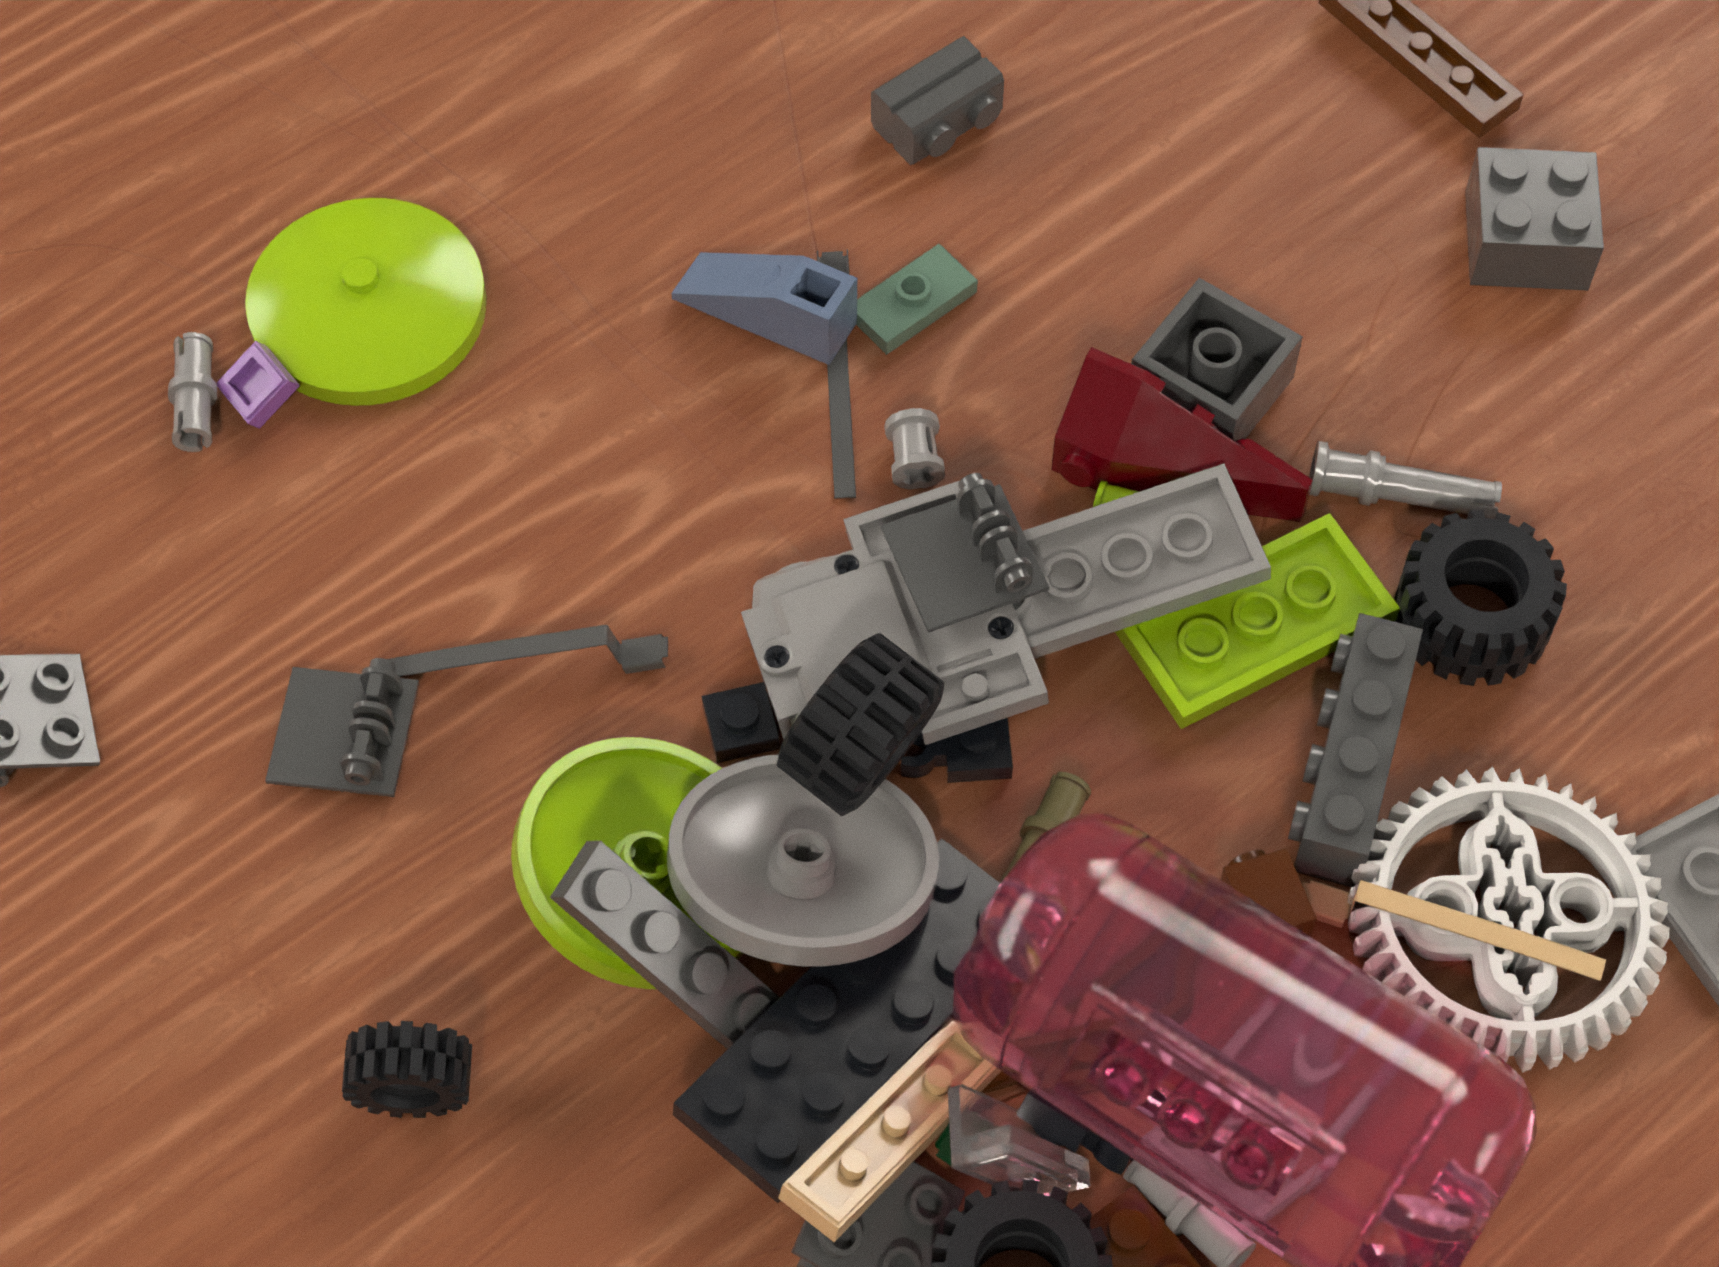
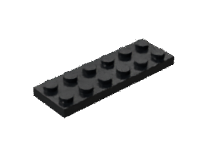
(835, 1038)

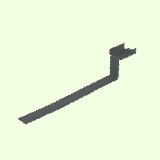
(840, 403)
(634, 654)

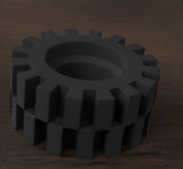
(407, 1069)

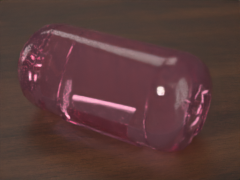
(1239, 1055)

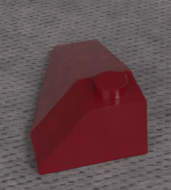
(1138, 438)

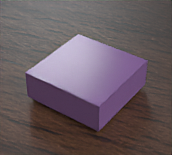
(257, 384)

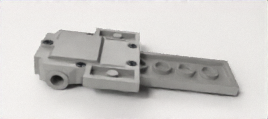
(1102, 574)

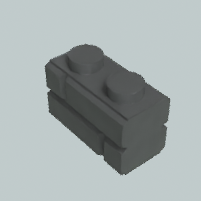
(938, 101)

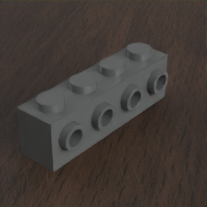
(1358, 748)

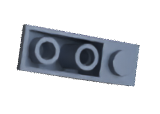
(775, 297)

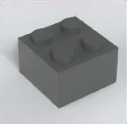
(1533, 218)
(1222, 358)

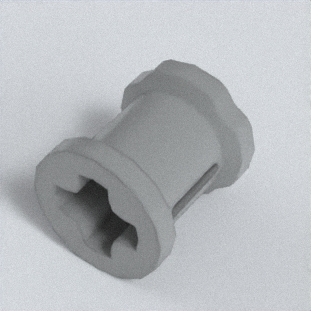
(915, 448)

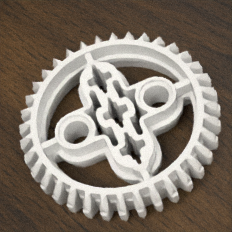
(1526, 899)

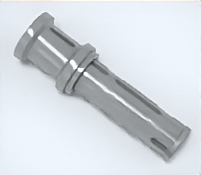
(1374, 478)

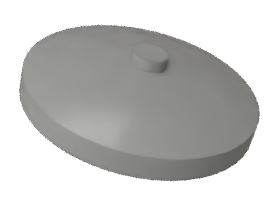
(792, 877)

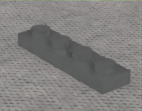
(662, 943)

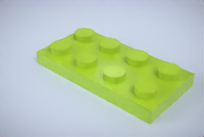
(1263, 632)

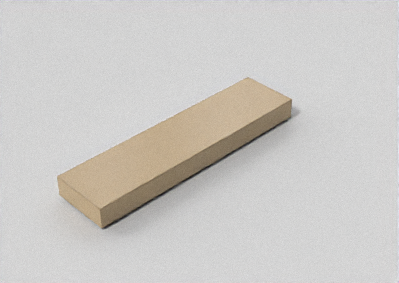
(885, 1134)

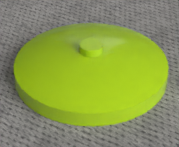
(367, 300)
(608, 793)

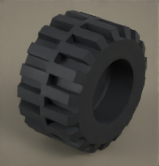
(1489, 556)
(860, 723)
(1020, 1223)

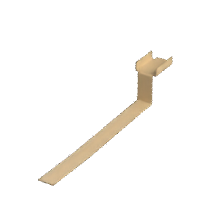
(1333, 908)

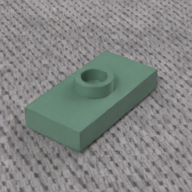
(914, 298)

